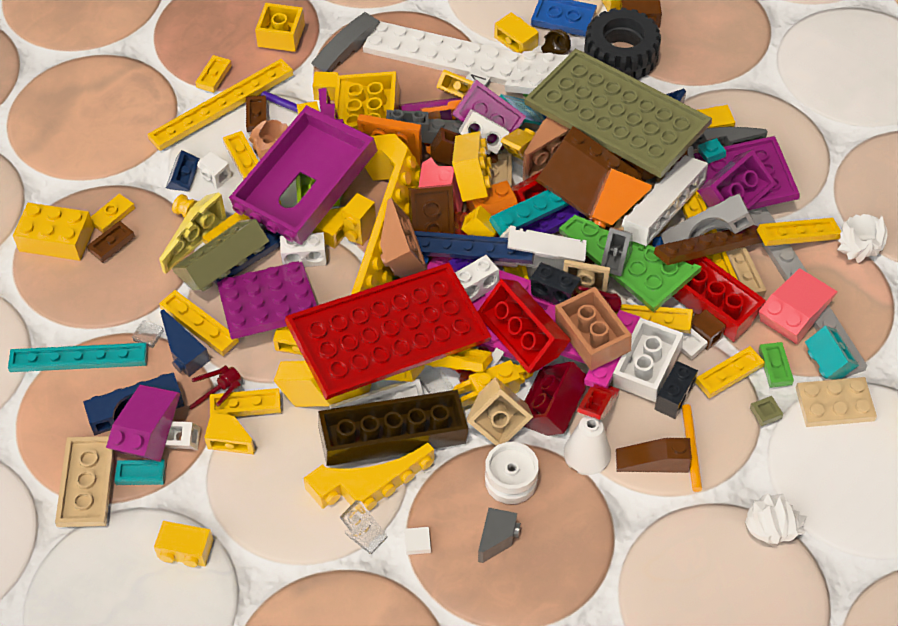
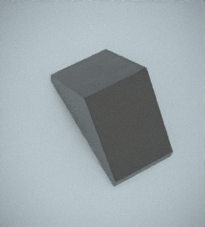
(617, 250)

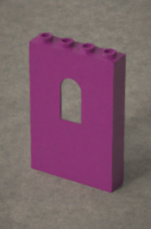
(310, 146)

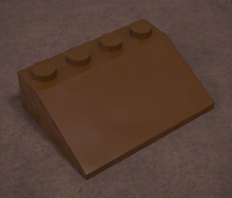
(580, 169)

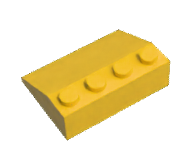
(366, 95)

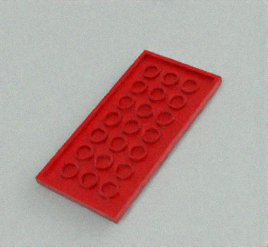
(387, 330)

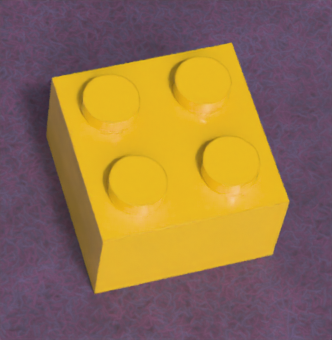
(280, 27)

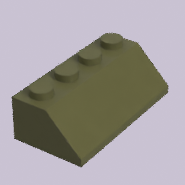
(221, 254)

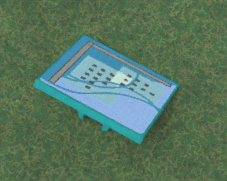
(518, 103)

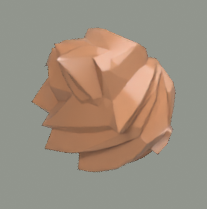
(265, 135)

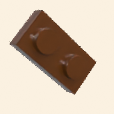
(255, 111)
(111, 241)

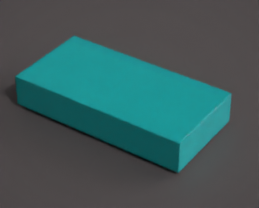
(140, 472)

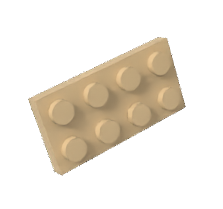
(85, 482)

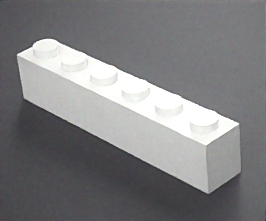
(665, 199)

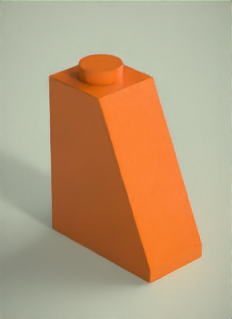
(617, 197)

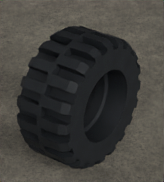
(625, 27)

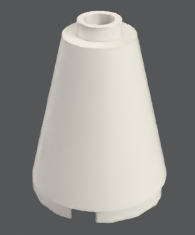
(588, 447)

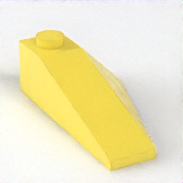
(199, 221)

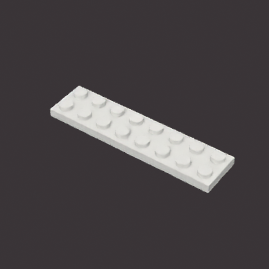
(440, 52)

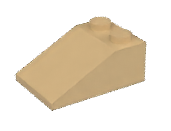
(590, 274)

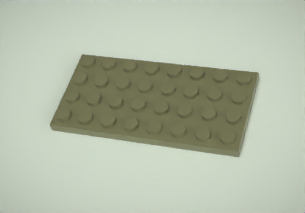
(618, 112)

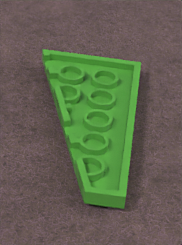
(644, 273)

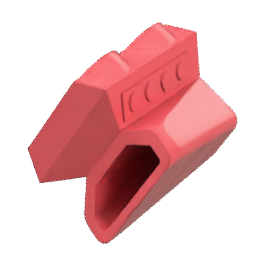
(434, 175)

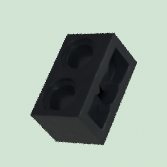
(554, 284)
(676, 390)

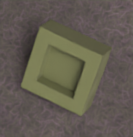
(766, 411)

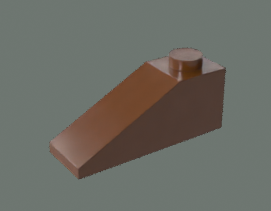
(443, 147)
(659, 455)

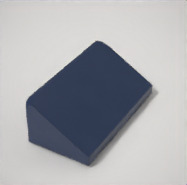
(182, 172)

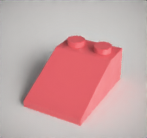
(796, 305)

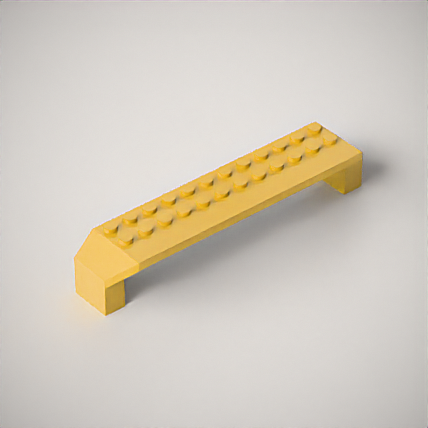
(390, 162)

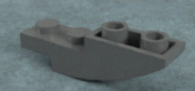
(429, 127)

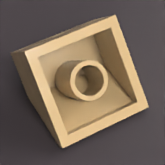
(498, 412)

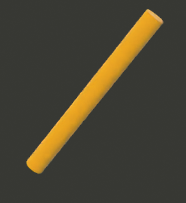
(690, 433)

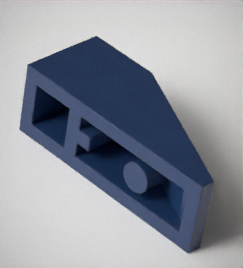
(186, 350)

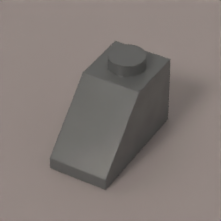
(497, 533)

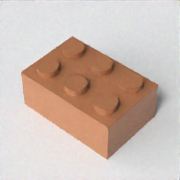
(593, 328)

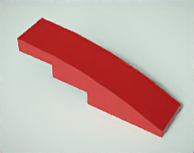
(598, 401)

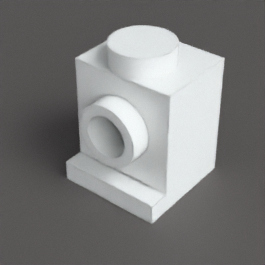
(214, 169)
(189, 439)

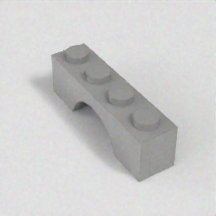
(729, 214)

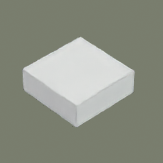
(417, 540)

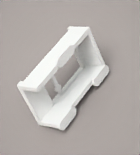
(547, 248)

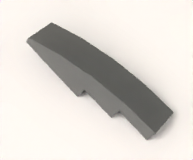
(345, 42)
(730, 135)

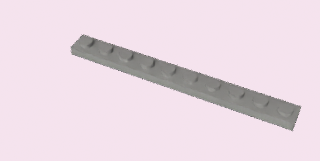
(787, 264)

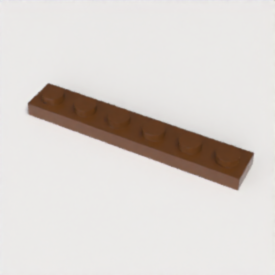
(706, 245)

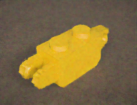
(507, 372)

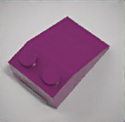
(144, 423)

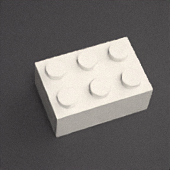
(649, 361)

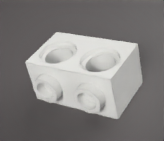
(486, 127)
(310, 253)
(479, 277)

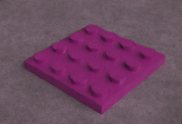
(774, 161)
(264, 298)

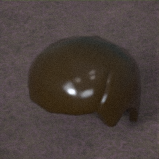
(557, 42)

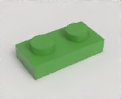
(776, 364)

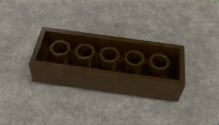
(392, 427)

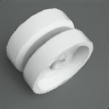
(511, 472)

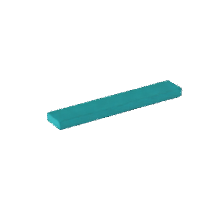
(77, 357)

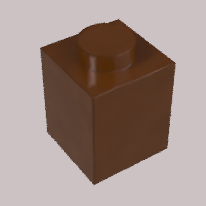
(708, 327)

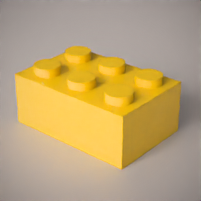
(472, 166)
(53, 231)

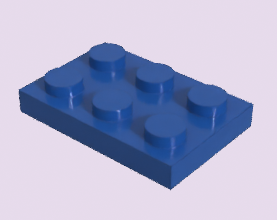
(564, 15)

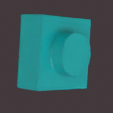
(711, 150)

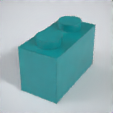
(831, 353)

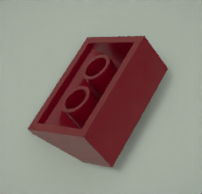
(555, 397)

